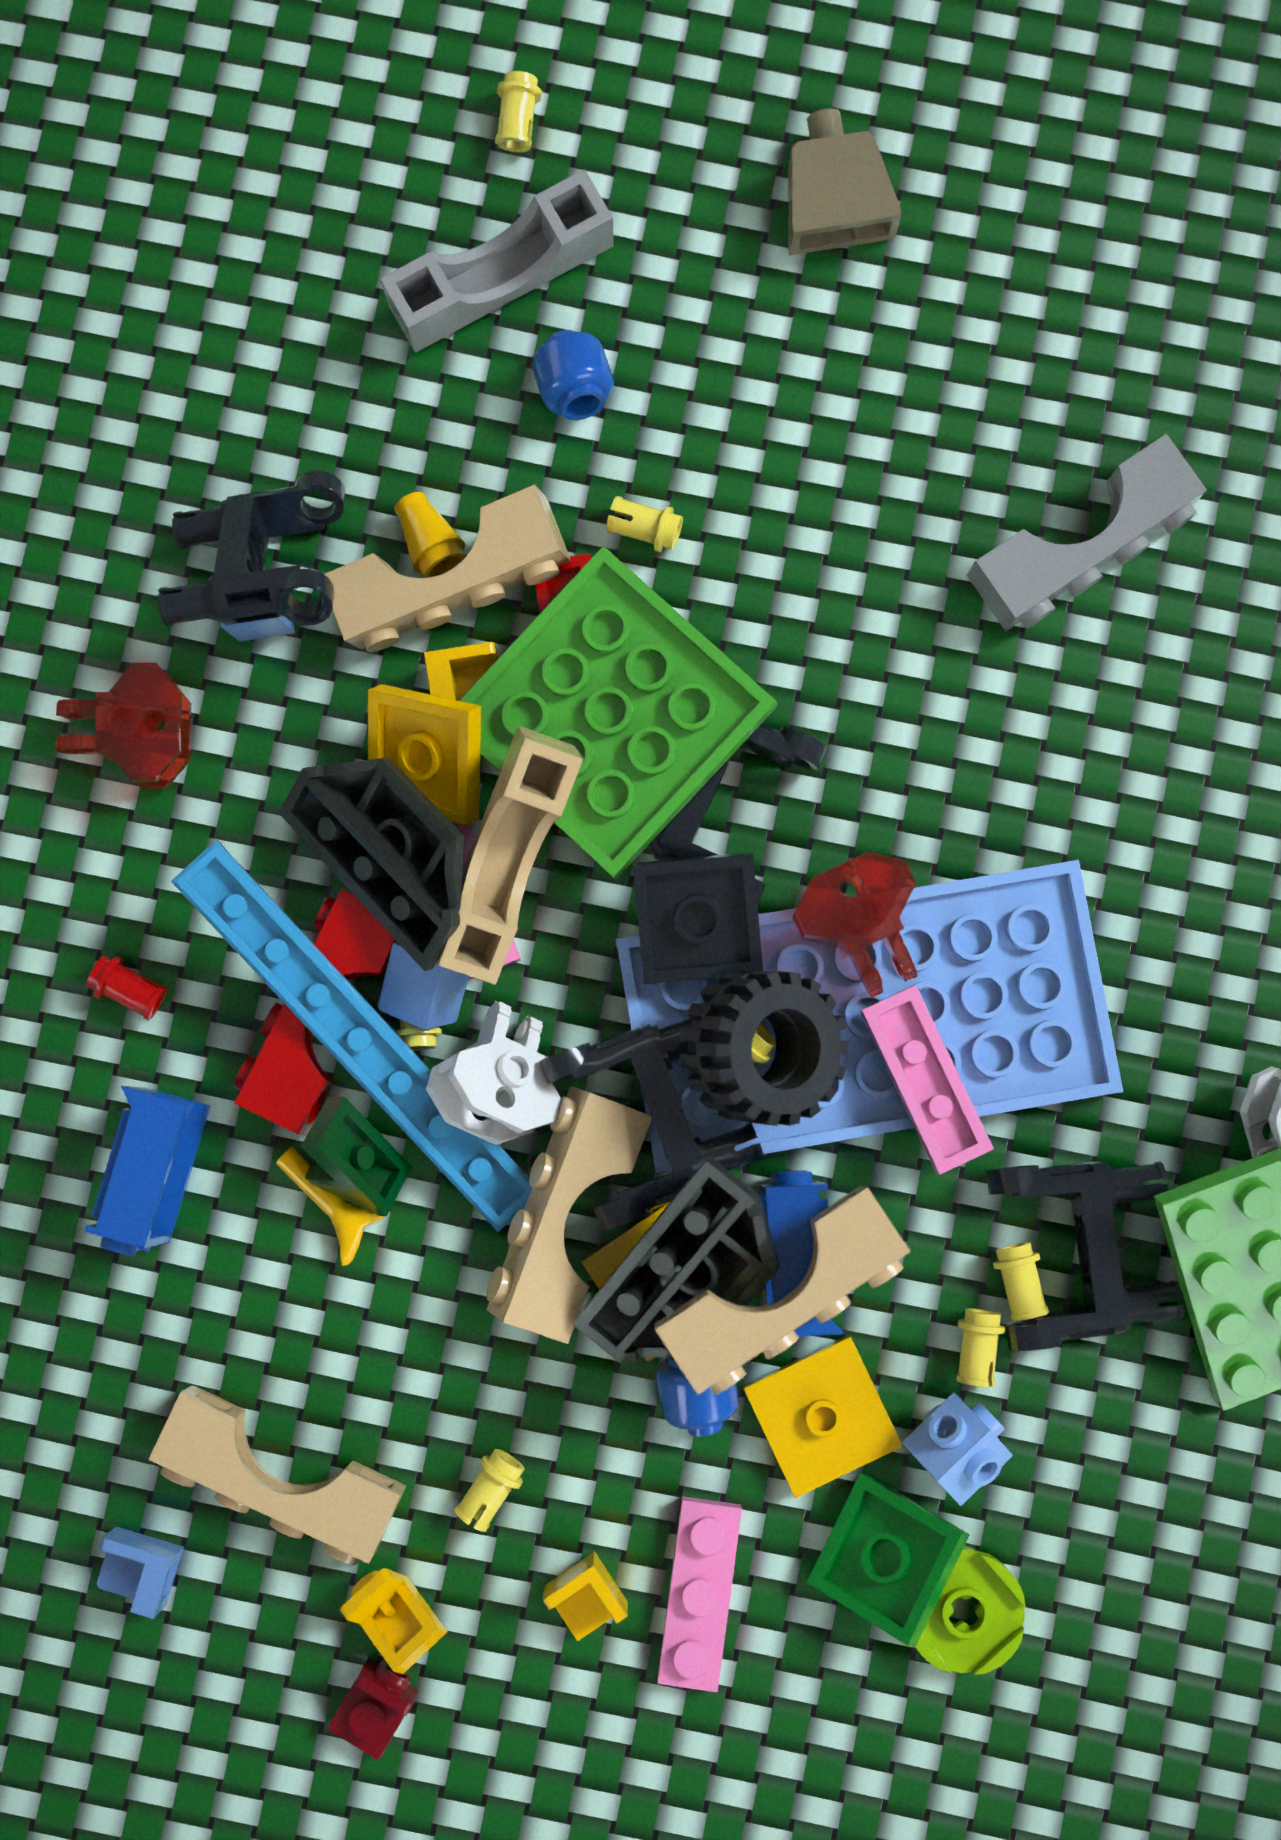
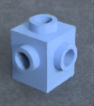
(959, 1447)

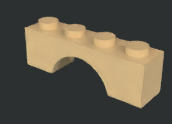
(513, 545)
(517, 818)
(537, 1283)
(716, 1337)
(209, 1446)

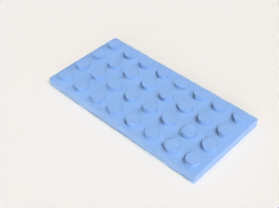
(1001, 971)

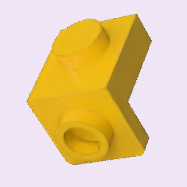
(394, 1617)

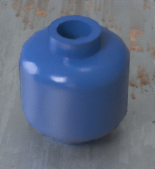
(573, 374)
(685, 1409)

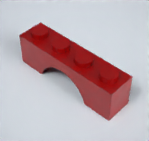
(286, 1077)

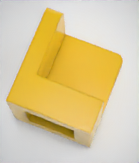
(457, 669)
(586, 1596)

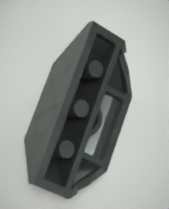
(385, 848)
(702, 1240)

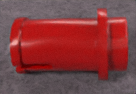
(126, 987)

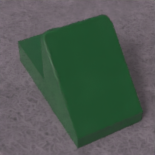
(353, 1158)

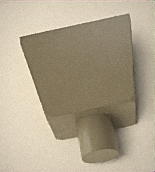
(838, 189)

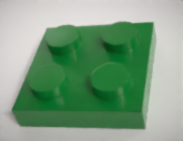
(888, 1559)

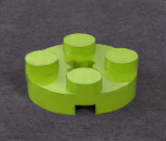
(999, 1613)

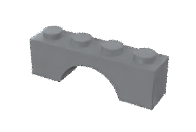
(453, 290)
(1144, 494)

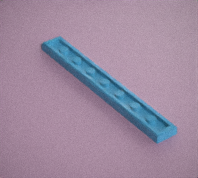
(349, 1029)

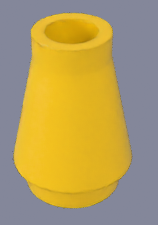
(429, 538)

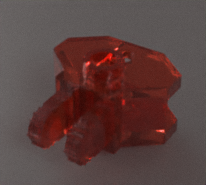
(129, 726)
(860, 921)

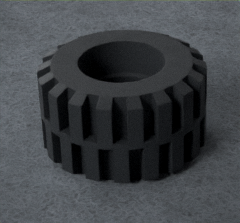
(804, 1056)

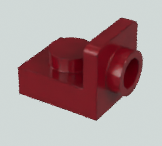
(374, 1708)

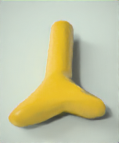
(346, 1217)

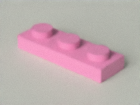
(926, 1080)
(699, 1594)

